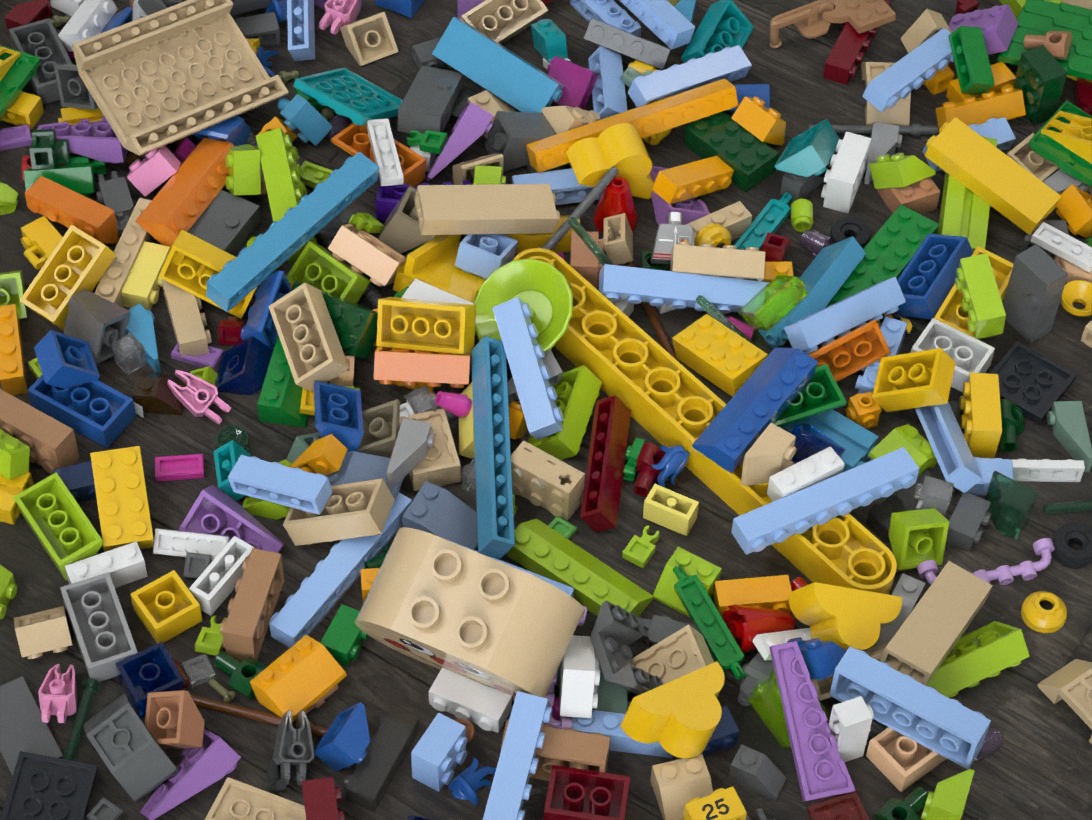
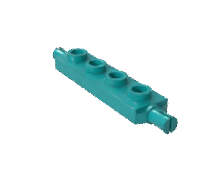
(767, 221)

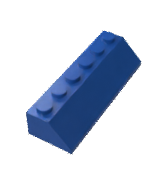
(756, 406)

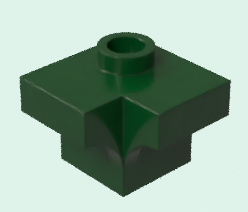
(47, 151)

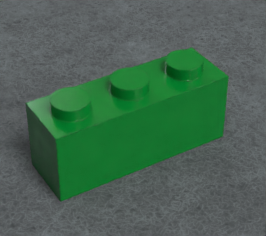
(971, 60)
(74, 177)

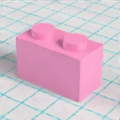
(153, 169)

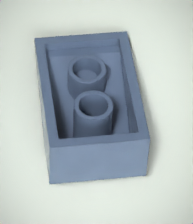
(362, 467)
(443, 515)

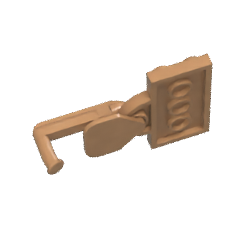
(815, 18)

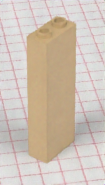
(486, 209)
(936, 623)

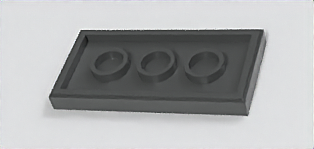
(22, 725)

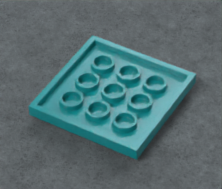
(349, 95)

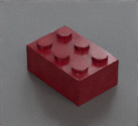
(586, 795)

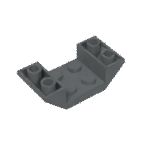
(610, 638)
(129, 748)

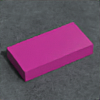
(179, 467)

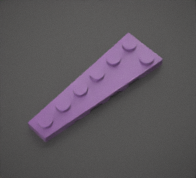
(813, 746)

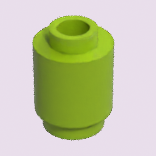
(802, 215)

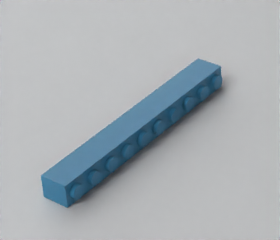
(291, 232)
(492, 448)

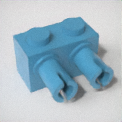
(304, 118)

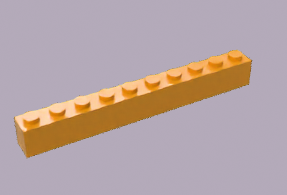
(647, 119)

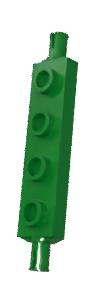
(709, 622)

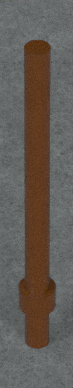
(658, 328)
(250, 713)

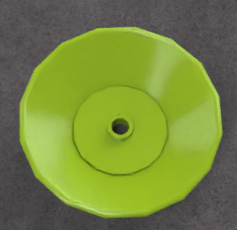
(535, 284)

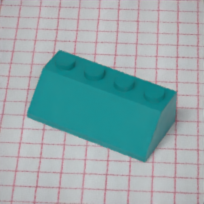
(720, 28)
(809, 151)

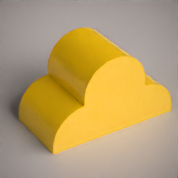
(615, 147)
(844, 613)
(678, 713)

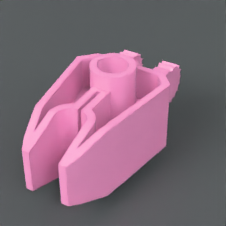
(339, 14)
(198, 396)
(58, 694)

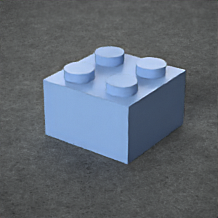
(485, 253)
(439, 752)

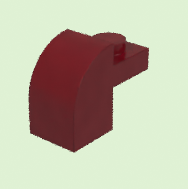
(775, 247)

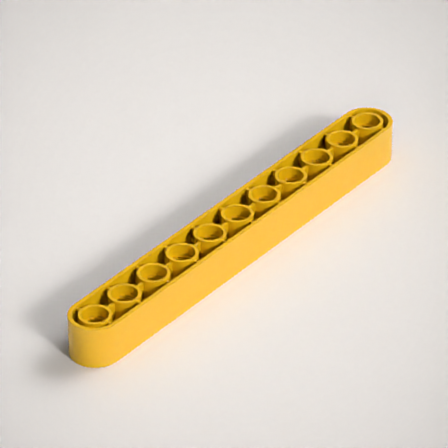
(677, 411)

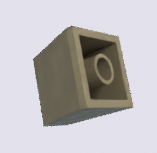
(402, 226)

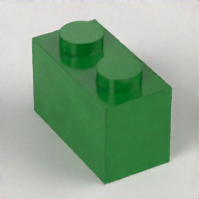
(343, 636)

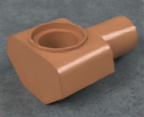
(1056, 43)

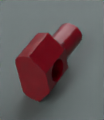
(647, 475)

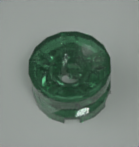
(235, 433)

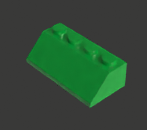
(280, 395)
(815, 398)

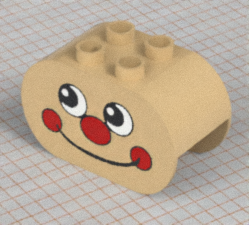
(469, 614)

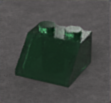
(1010, 504)

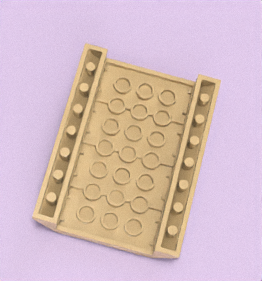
(173, 74)

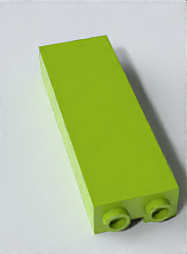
(964, 212)

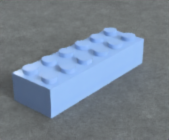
(911, 707)

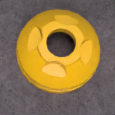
(713, 234)
(1080, 292)
(1040, 619)

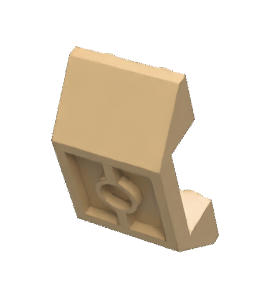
(897, 115)
(1074, 686)

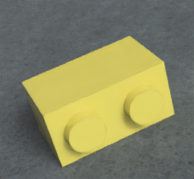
(670, 509)

